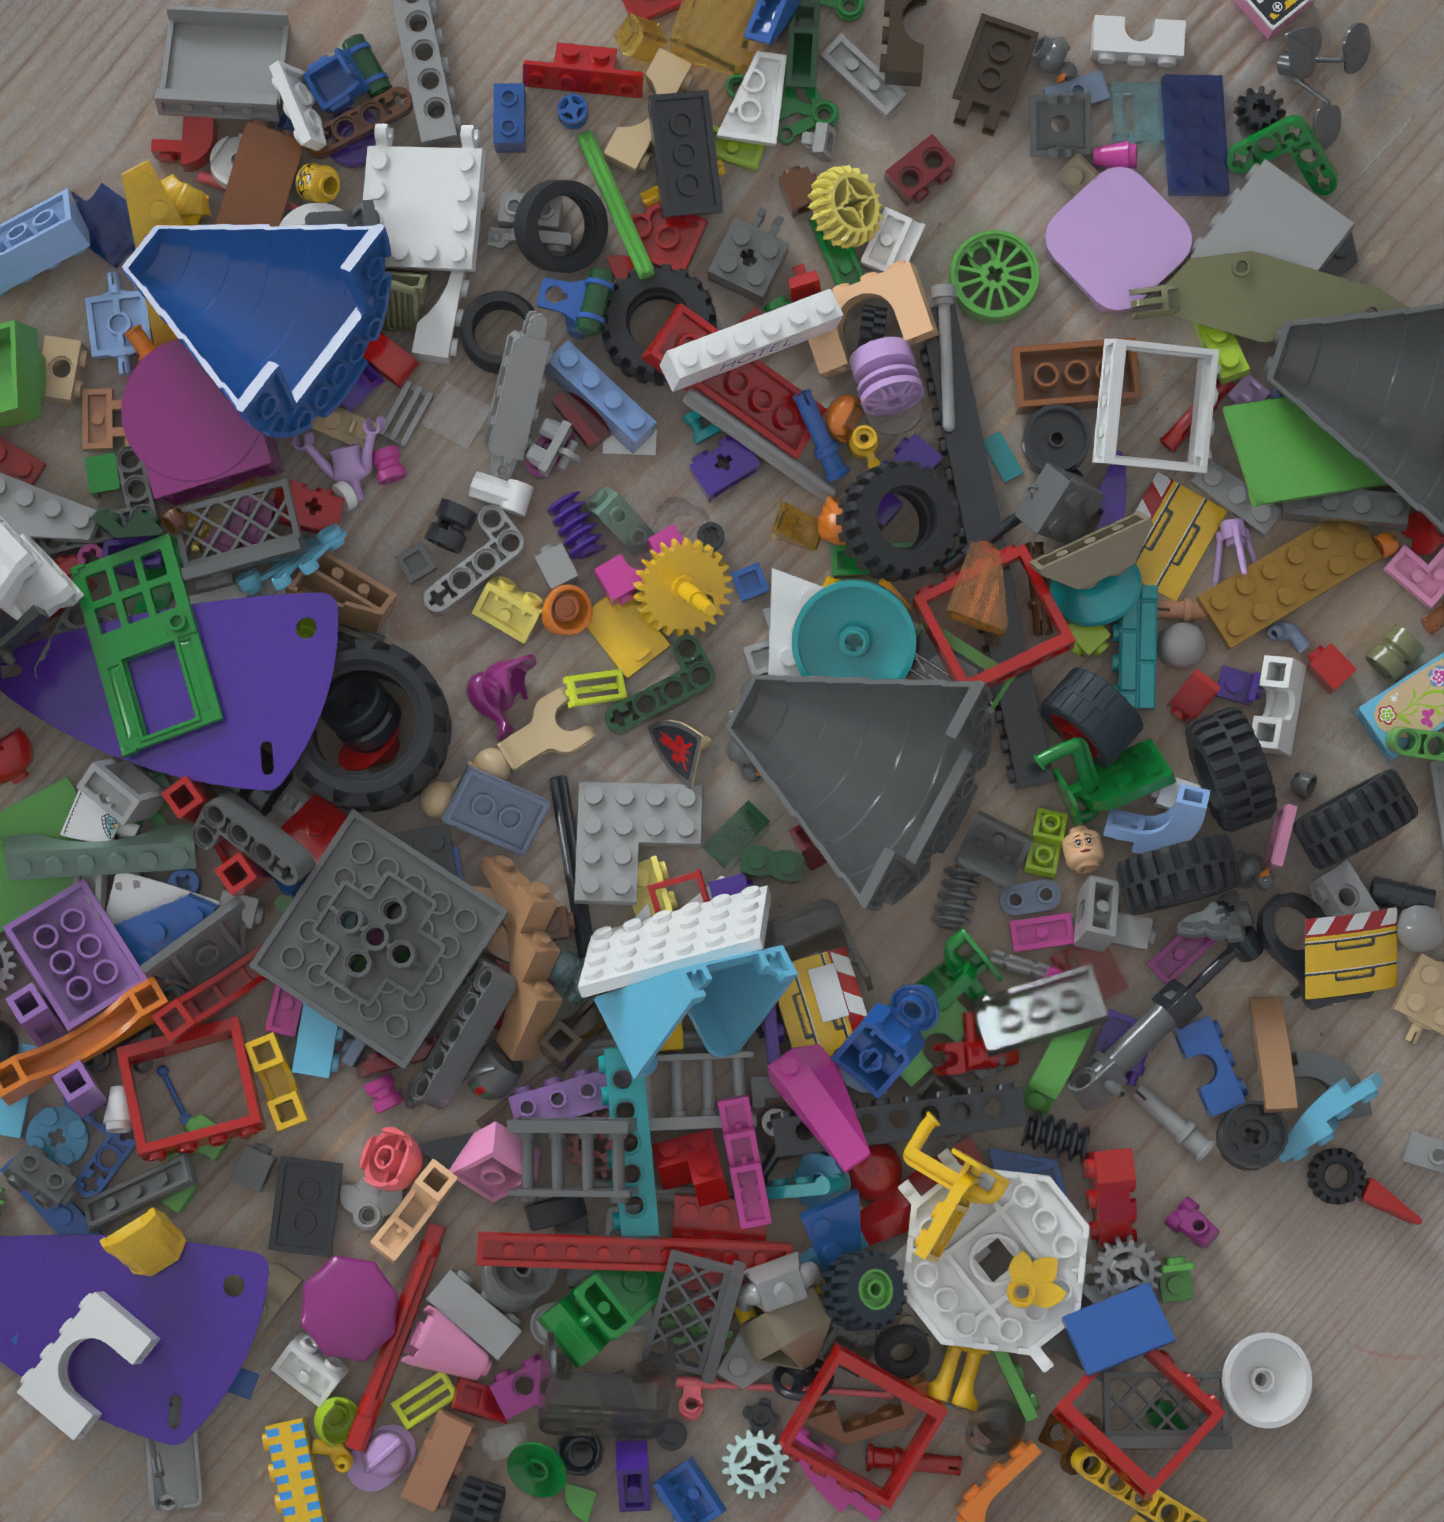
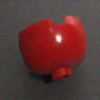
(15, 756)
(877, 1174)

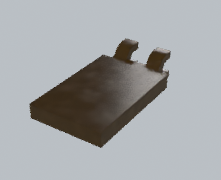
(993, 71)

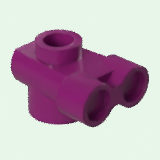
(1188, 1219)

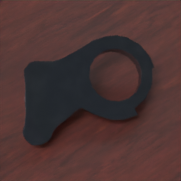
(1293, 959)

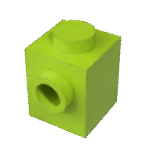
(1089, 640)

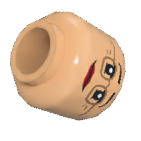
(1083, 850)

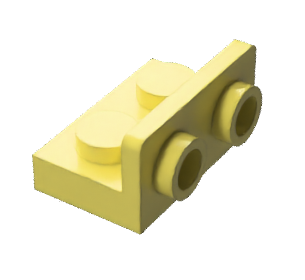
(509, 608)
(650, 872)

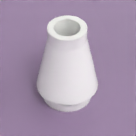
(117, 1113)

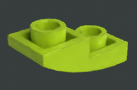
(1046, 846)

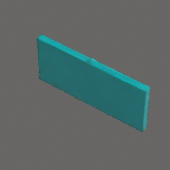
(1002, 457)

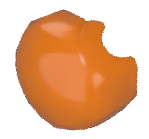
(843, 417)

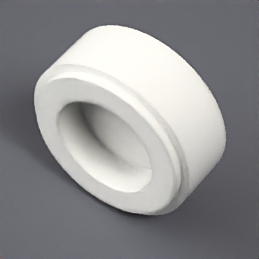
(345, 491)

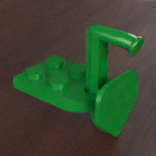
(1099, 788)
(958, 972)

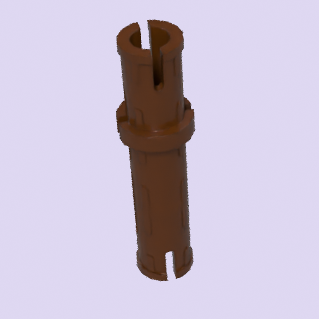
(1039, 613)

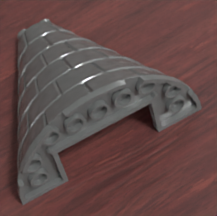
(1375, 390)
(869, 767)

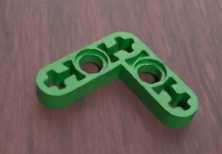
(1293, 144)

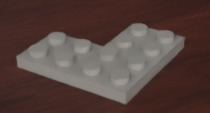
(618, 820)

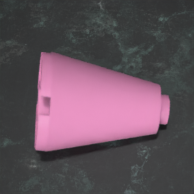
(445, 1348)

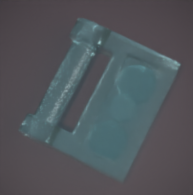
(1146, 112)

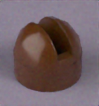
(174, 520)

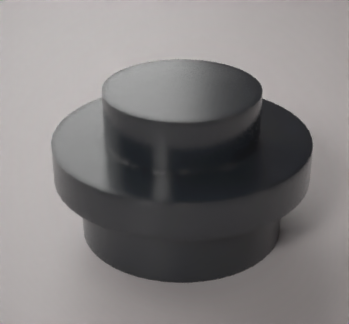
(673, 1436)

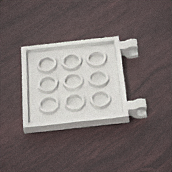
(427, 200)

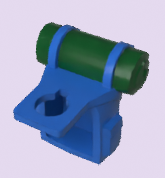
(346, 75)
(585, 301)

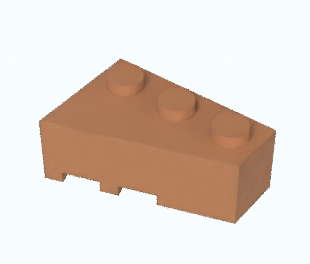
(440, 1460)

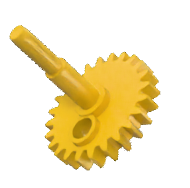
(677, 587)

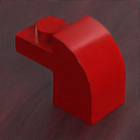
(194, 149)

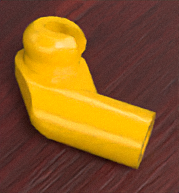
(339, 1454)

